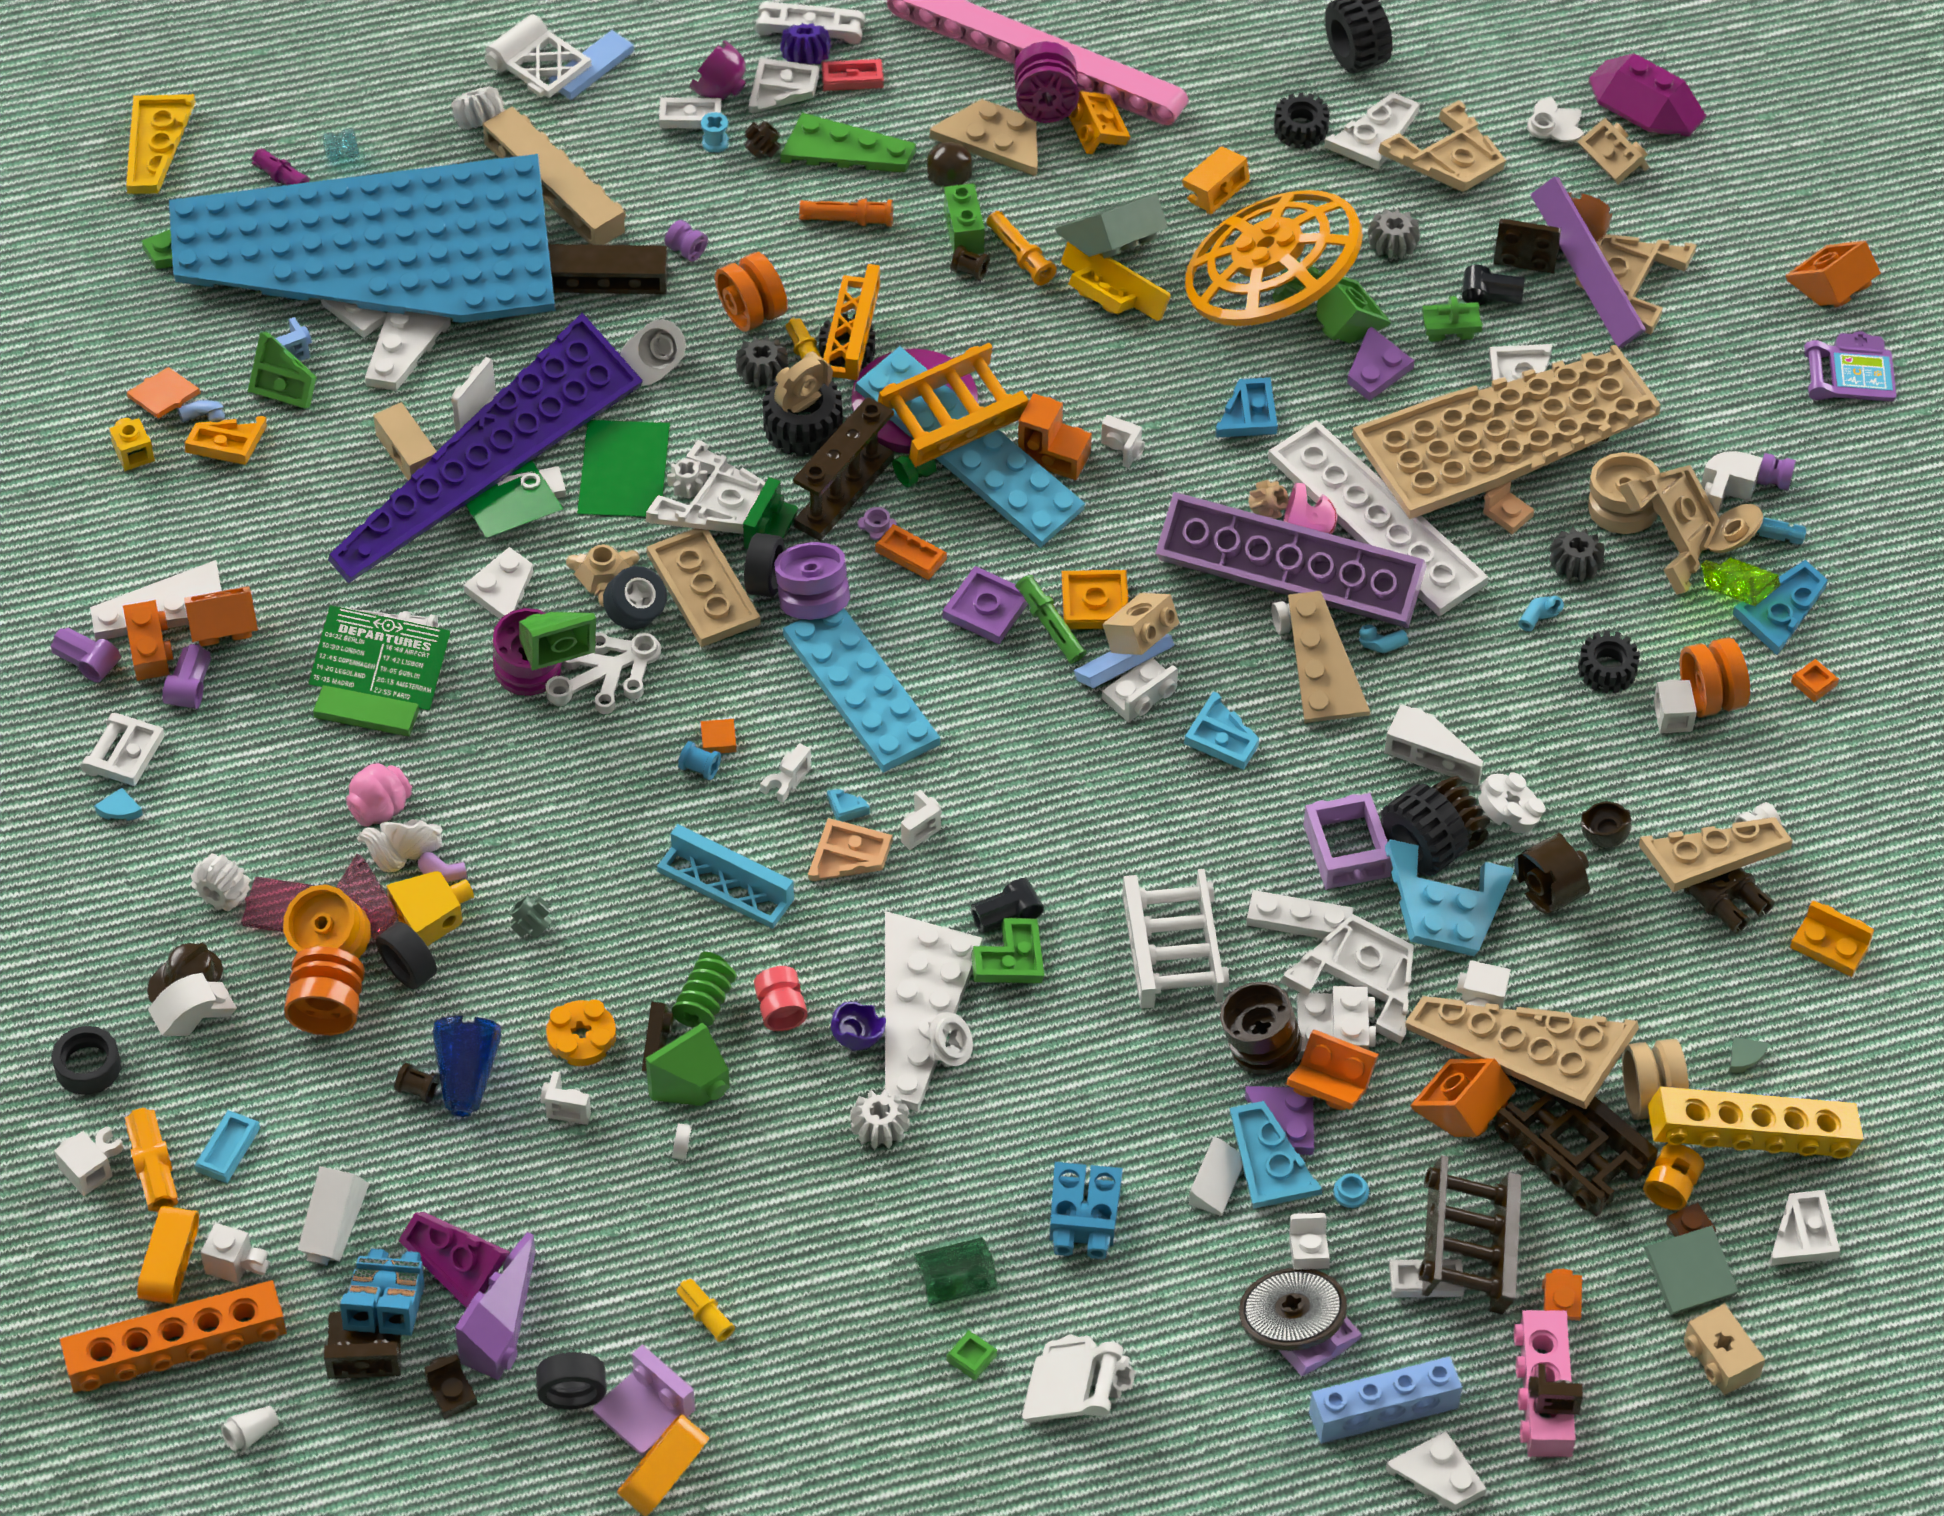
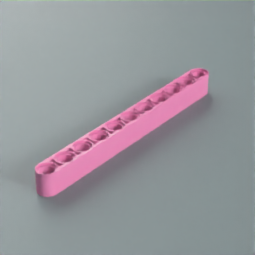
(1007, 38)

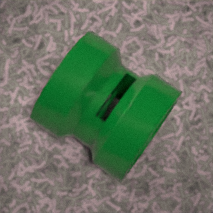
(908, 473)

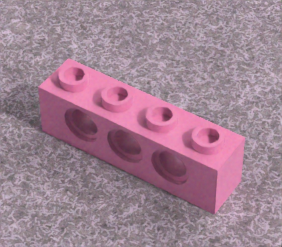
(1548, 1332)

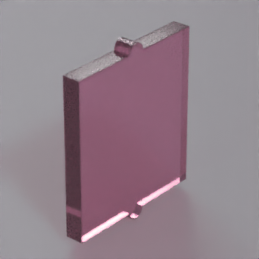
(269, 903)

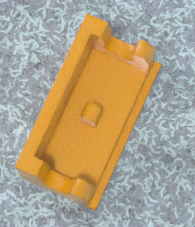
(1217, 179)

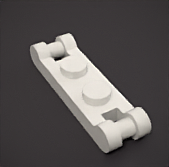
(794, 14)

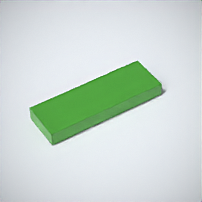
(366, 710)

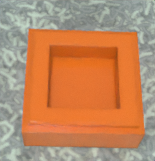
(1814, 680)
(718, 736)

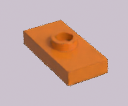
(910, 552)

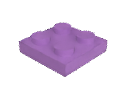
(985, 605)

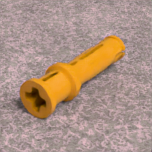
(1028, 255)

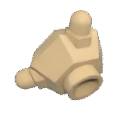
(600, 567)

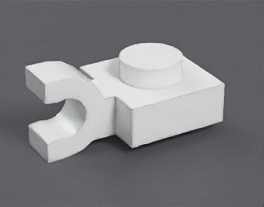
(793, 769)

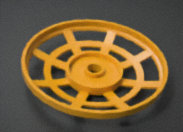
(1257, 261)

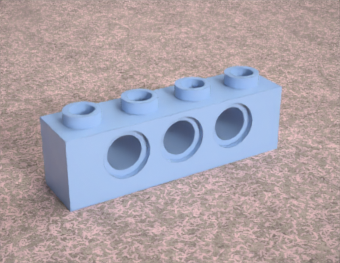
(1385, 1399)

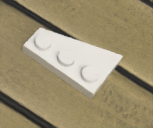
(1383, 120)
(1513, 360)

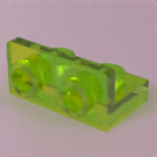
(1740, 580)

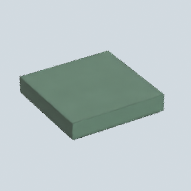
(1691, 1270)

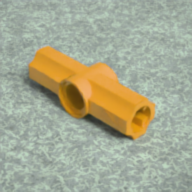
(151, 1159)

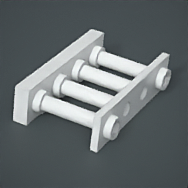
(1146, 955)

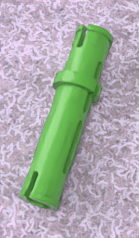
(1043, 608)

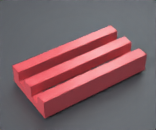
(855, 77)

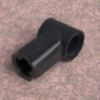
(1482, 285)
(1015, 901)

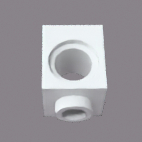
(1674, 706)

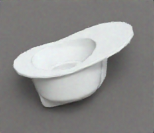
(655, 350)

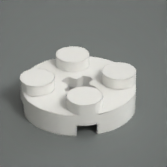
(1510, 801)

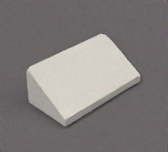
(1216, 1178)

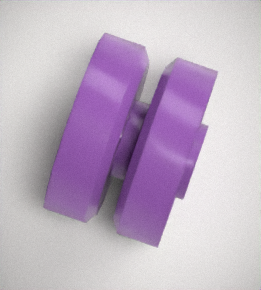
(812, 580)

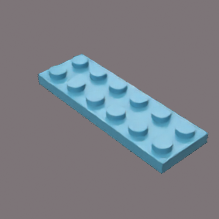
(862, 688)

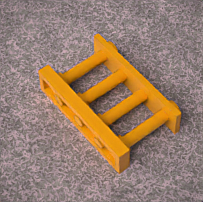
(953, 432)

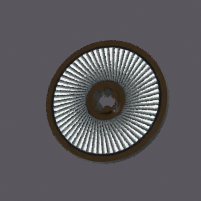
(1317, 1314)

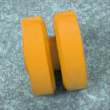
(326, 919)

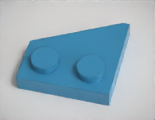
(1249, 410)

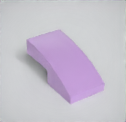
(1312, 1358)

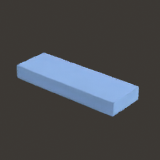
(604, 56)
(1113, 664)

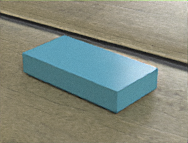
(227, 1146)

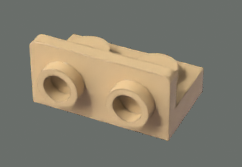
(1612, 150)

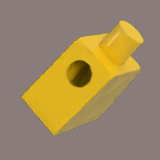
(429, 904)

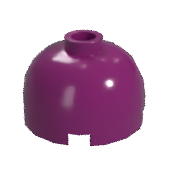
(721, 73)

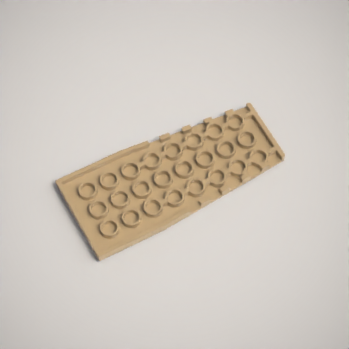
(1497, 434)

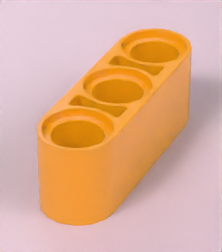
(168, 1255)
(663, 1465)

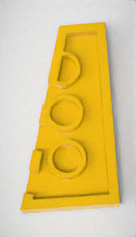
(154, 137)

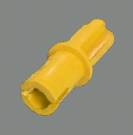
(801, 338)
(705, 1310)

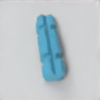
(1780, 530)

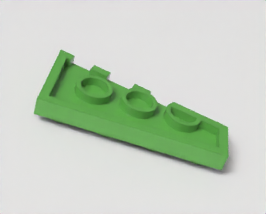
(829, 141)

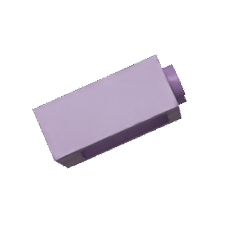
(1353, 867)

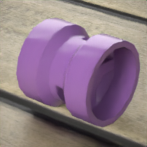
(688, 241)
(1776, 471)

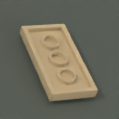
(703, 586)

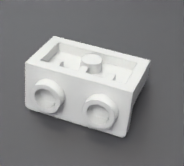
(1141, 689)

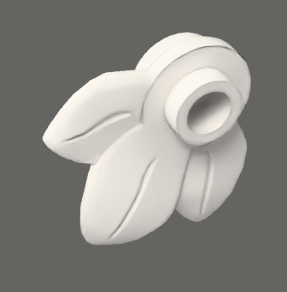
(1554, 122)

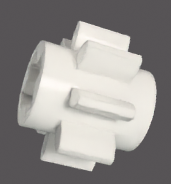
(686, 478)
(1122, 1378)

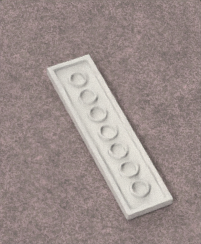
(1373, 514)

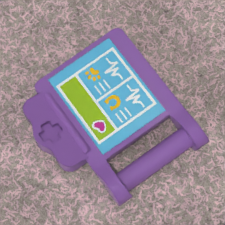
(1857, 366)

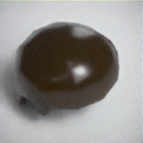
(949, 164)
(1606, 824)

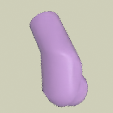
(430, 862)

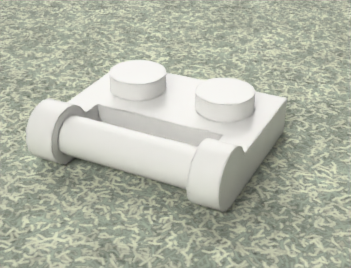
(131, 752)

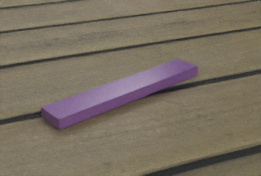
(1588, 262)

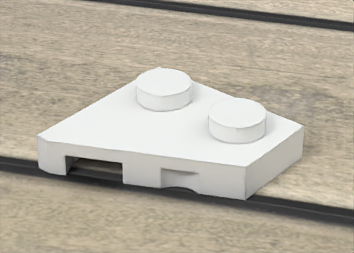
(501, 583)
(1805, 1230)
(1439, 1471)

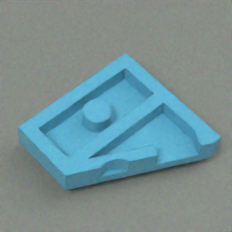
(1222, 734)

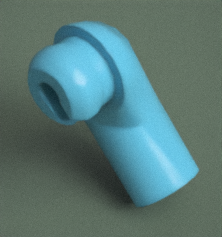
(1540, 609)
(1380, 643)

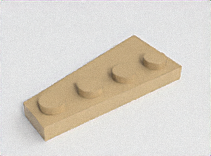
(1324, 670)
(1713, 851)

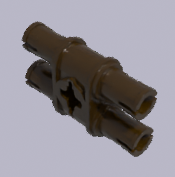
(1719, 892)

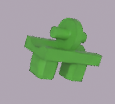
(1451, 319)

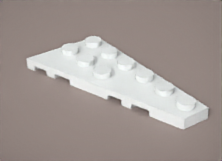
(923, 977)

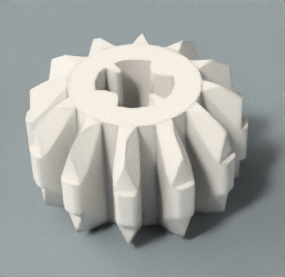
(477, 107)
(220, 882)
(879, 1119)

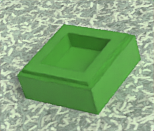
(971, 1355)

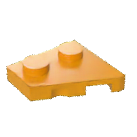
(225, 439)

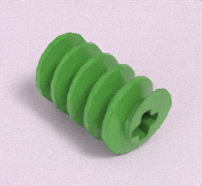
(704, 991)

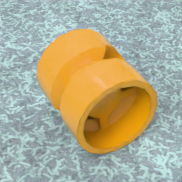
(1673, 1176)

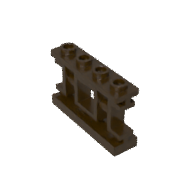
(1597, 1125)

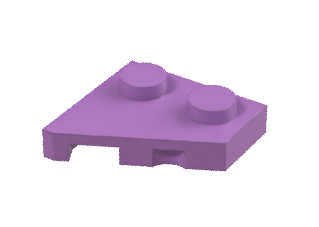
(1377, 365)
(1292, 1113)

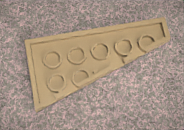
(1533, 1045)

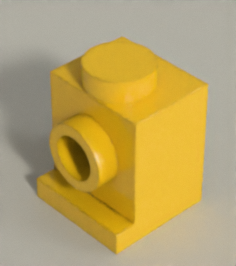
(129, 436)

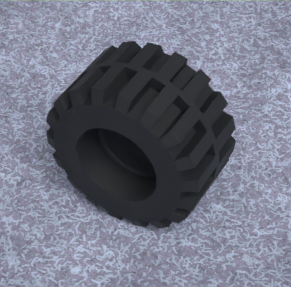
(1358, 33)
(802, 432)
(1429, 821)

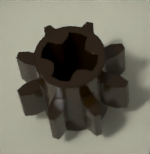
(762, 139)

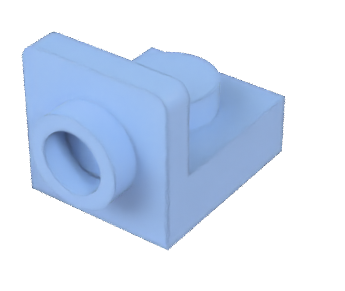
(297, 340)

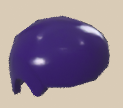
(857, 1026)

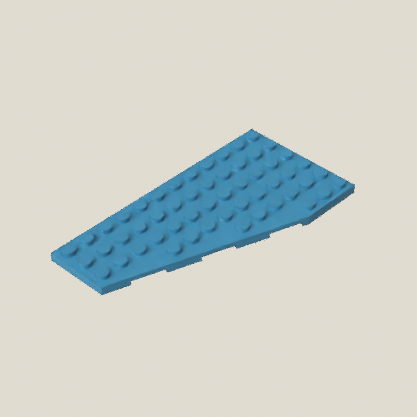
(413, 240)

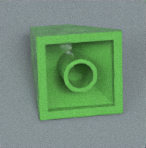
(1349, 311)
(557, 637)
(688, 1070)

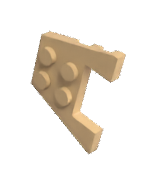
(1455, 160)
(1631, 263)
(1685, 513)

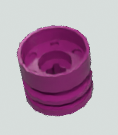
(1046, 82)
(510, 661)

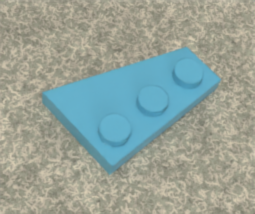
(1268, 1159)

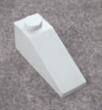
(1428, 743)

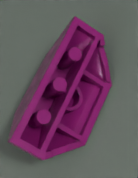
(1646, 95)

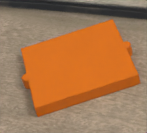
(163, 392)

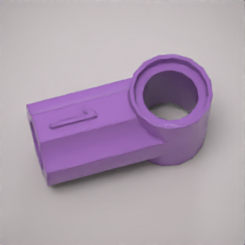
(91, 657)
(186, 683)

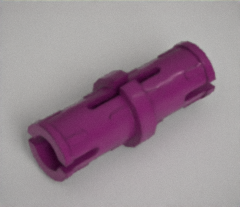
(278, 169)

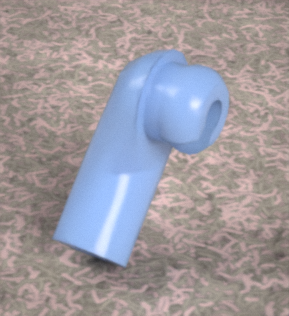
(200, 408)

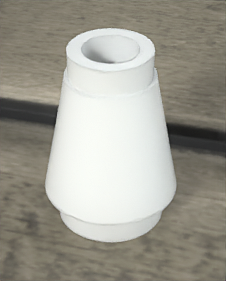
(249, 1427)

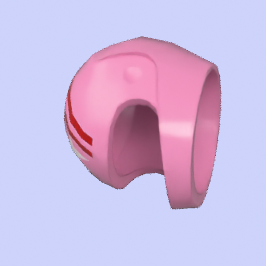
(1299, 512)

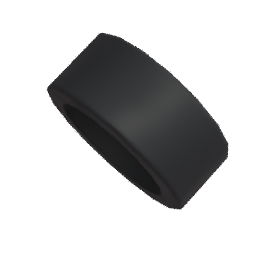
(759, 564)
(406, 955)
(93, 1081)
(571, 1380)

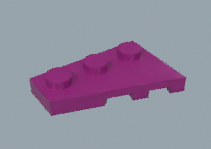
(453, 1255)

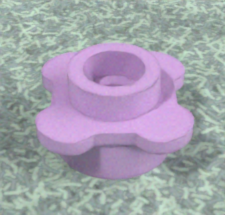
(876, 522)

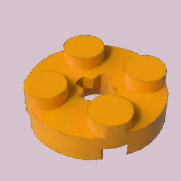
(576, 1015)

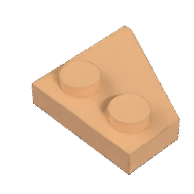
(848, 851)

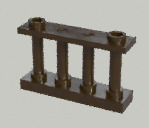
(843, 469)
(1502, 1225)

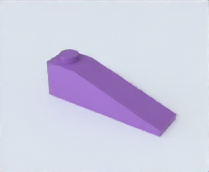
(493, 1320)

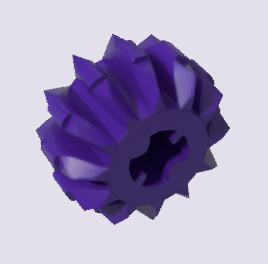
(805, 44)

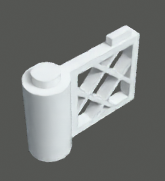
(524, 45)

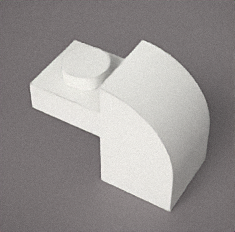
(1731, 475)
(189, 1001)

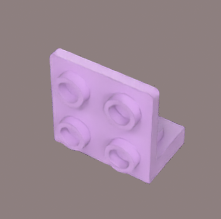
(645, 1402)

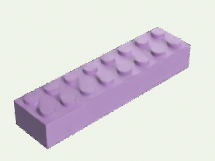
(1290, 559)

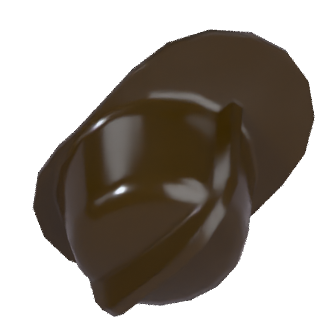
(182, 962)

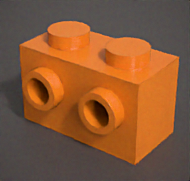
(146, 639)

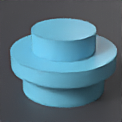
(1351, 1191)

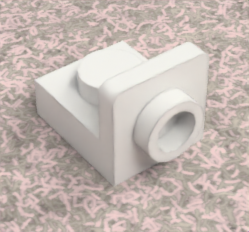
(1124, 437)
(922, 822)
(565, 1104)
(1309, 1241)

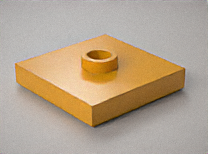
(1092, 596)

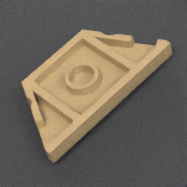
(992, 134)

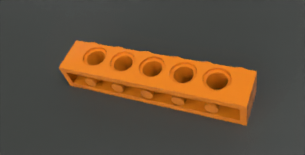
(182, 1321)

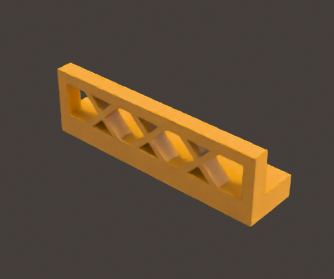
(857, 328)

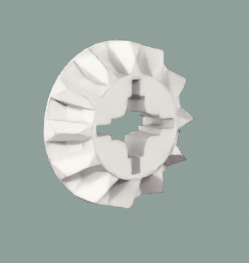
(960, 1039)

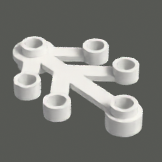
(608, 668)

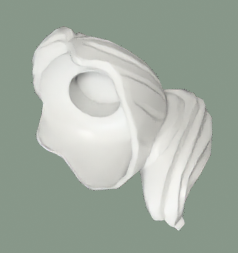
(400, 842)

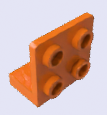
(1333, 1071)

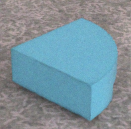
(846, 805)
(118, 806)

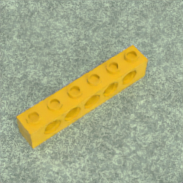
(1755, 1122)

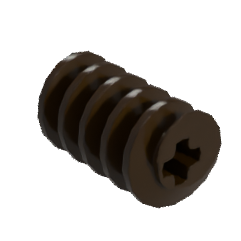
(1465, 806)

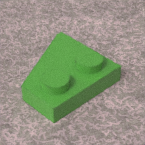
(280, 374)

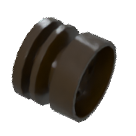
(1261, 1028)

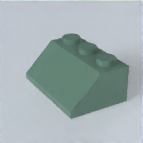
(1116, 227)

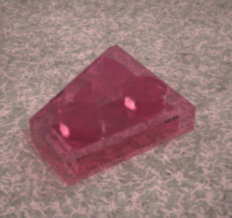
(366, 891)

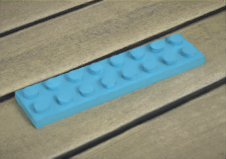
(988, 465)

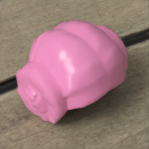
(377, 794)

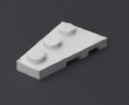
(401, 345)

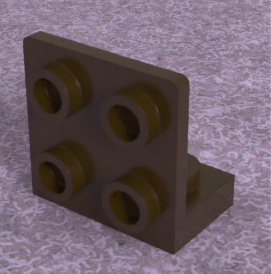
(1527, 245)
(361, 1353)

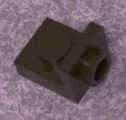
(449, 1386)
(1556, 1396)

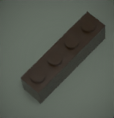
(609, 269)

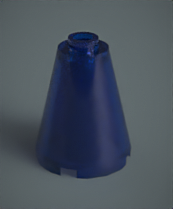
(465, 1060)

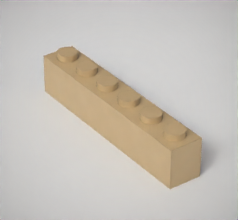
(563, 184)

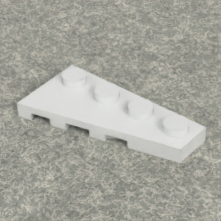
(169, 594)

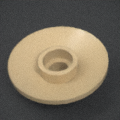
(1736, 528)

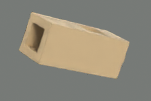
(403, 439)

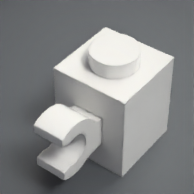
(1483, 984)
(85, 1161)
(230, 1253)

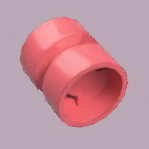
(780, 998)

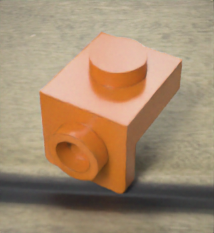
(1563, 1293)

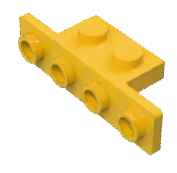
(1113, 284)

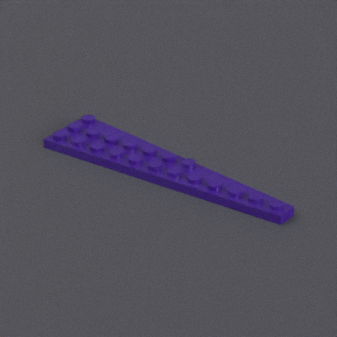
(540, 407)

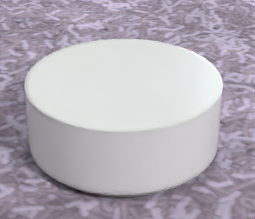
(681, 1141)

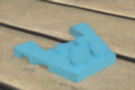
(1445, 913)

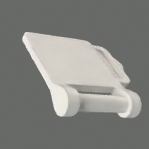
(1065, 1376)

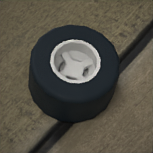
(643, 589)

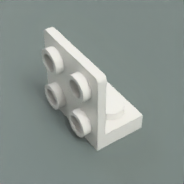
(474, 393)

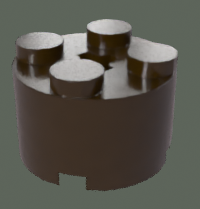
(1553, 873)

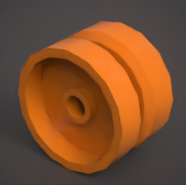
(751, 291)
(1716, 676)

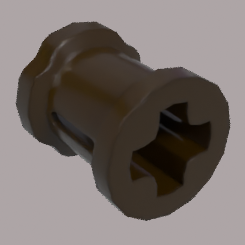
(970, 263)
(417, 1082)

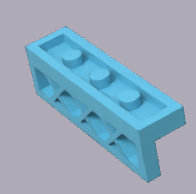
(730, 866)

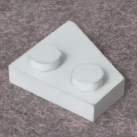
(781, 84)

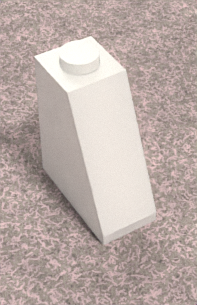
(331, 1214)

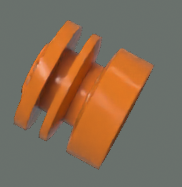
(324, 991)

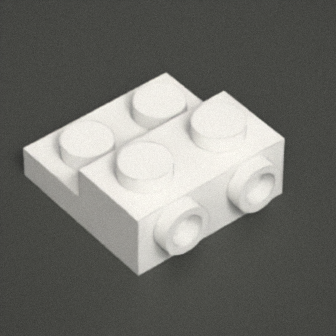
(1338, 1014)

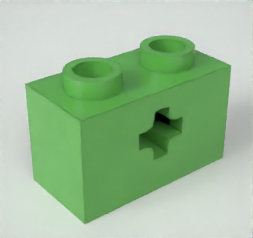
(964, 218)

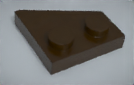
(659, 1026)

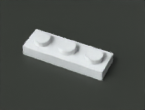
(1295, 914)

